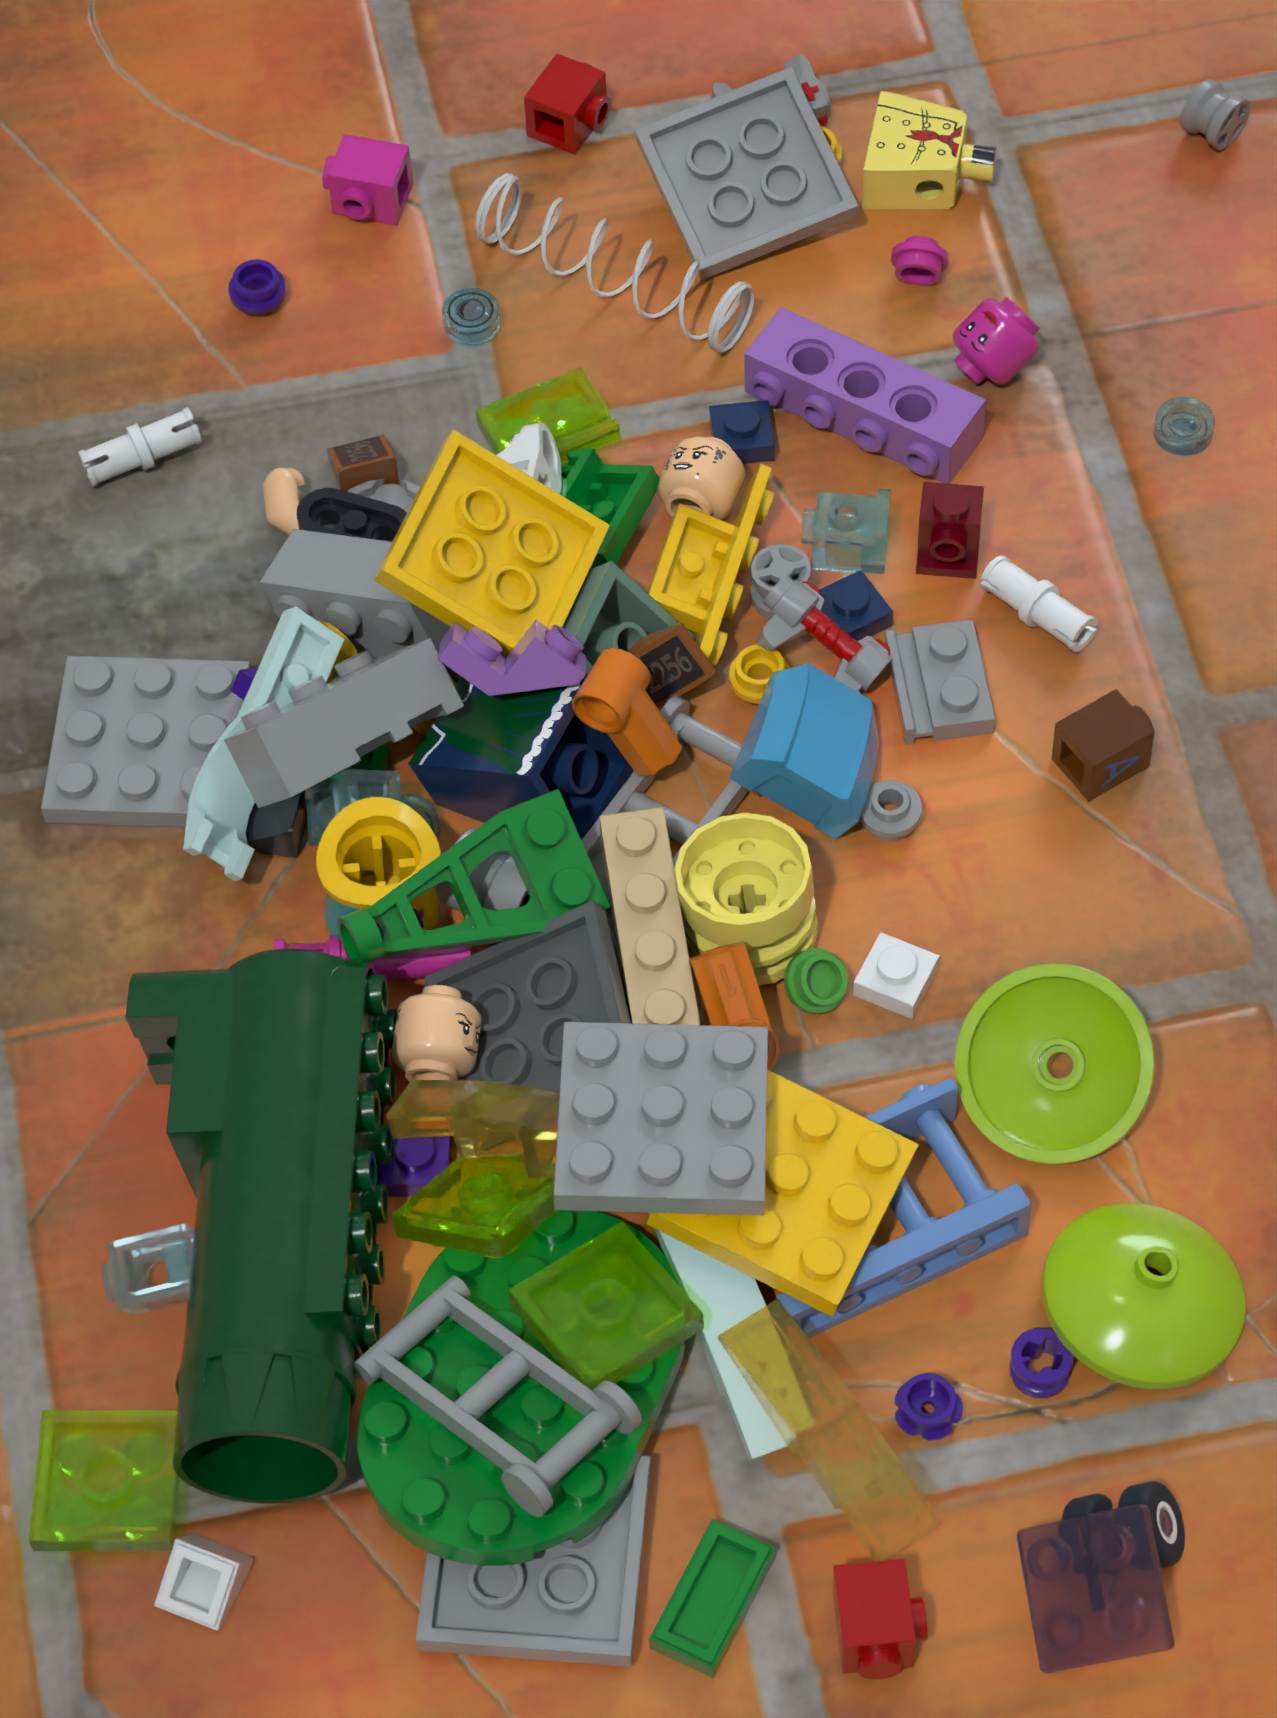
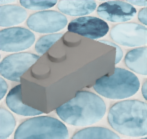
(335, 584)
(340, 720)

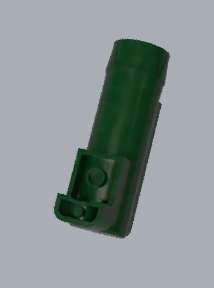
(284, 1147)

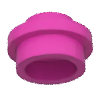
(919, 261)

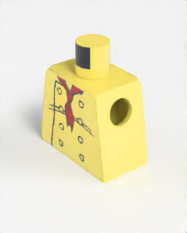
(920, 156)

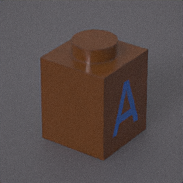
(1103, 744)

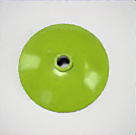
(1009, 1052)
(1136, 1323)

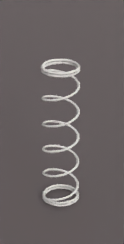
(717, 319)

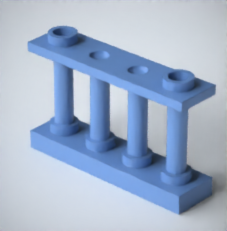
(929, 1244)

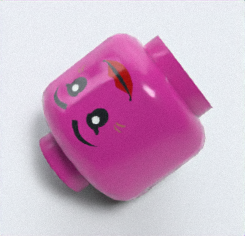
(995, 341)

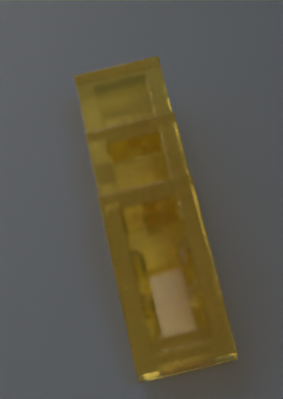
(483, 1119)
(829, 1431)

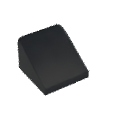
(278, 826)

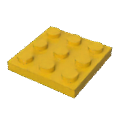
(490, 546)
(823, 1198)

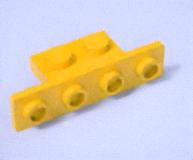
(702, 561)

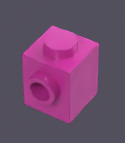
(369, 179)

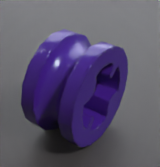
(1048, 1381)

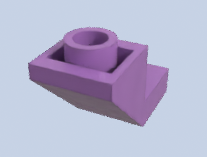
(537, 662)

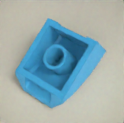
(811, 748)

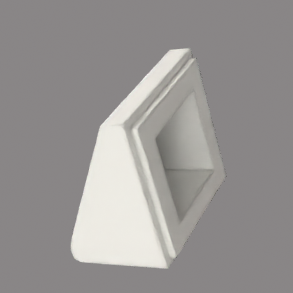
(202, 1580)

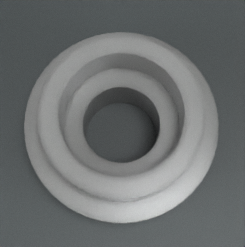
(891, 824)

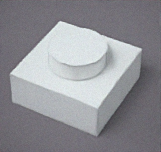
(896, 975)

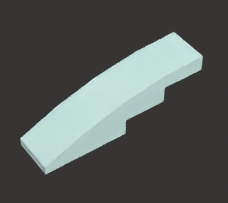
(725, 1299)

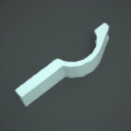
(220, 797)

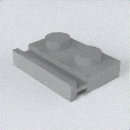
(940, 682)

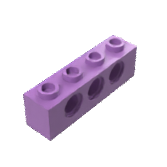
(864, 395)

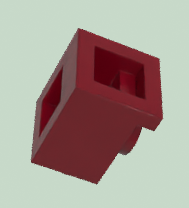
(949, 530)

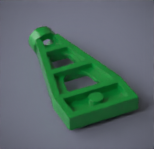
(549, 862)

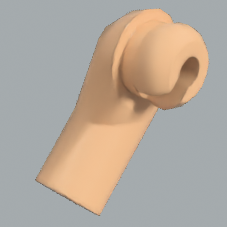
(282, 498)

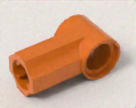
(617, 704)
(732, 991)

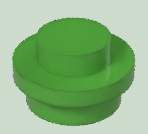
(815, 981)

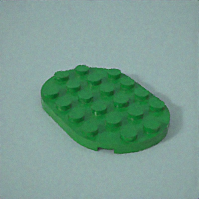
(443, 1489)

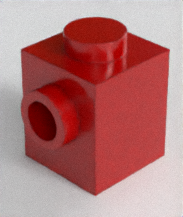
(566, 104)
(877, 1618)

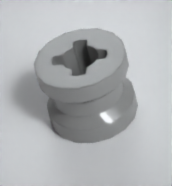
(1215, 114)
(770, 566)

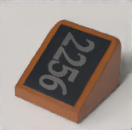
(363, 461)
(673, 662)

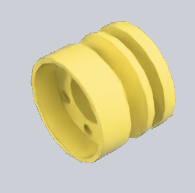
(749, 884)

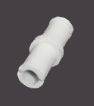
(140, 446)
(1038, 603)

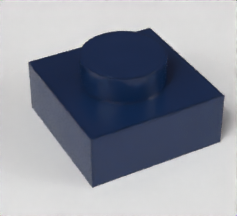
(745, 429)
(856, 606)

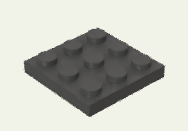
(532, 988)

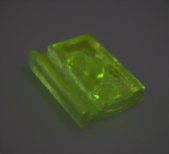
(567, 407)

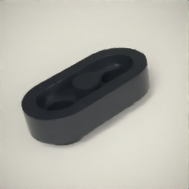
(350, 513)

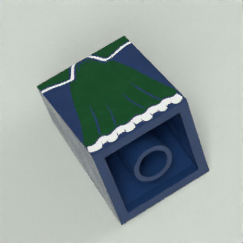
(515, 750)

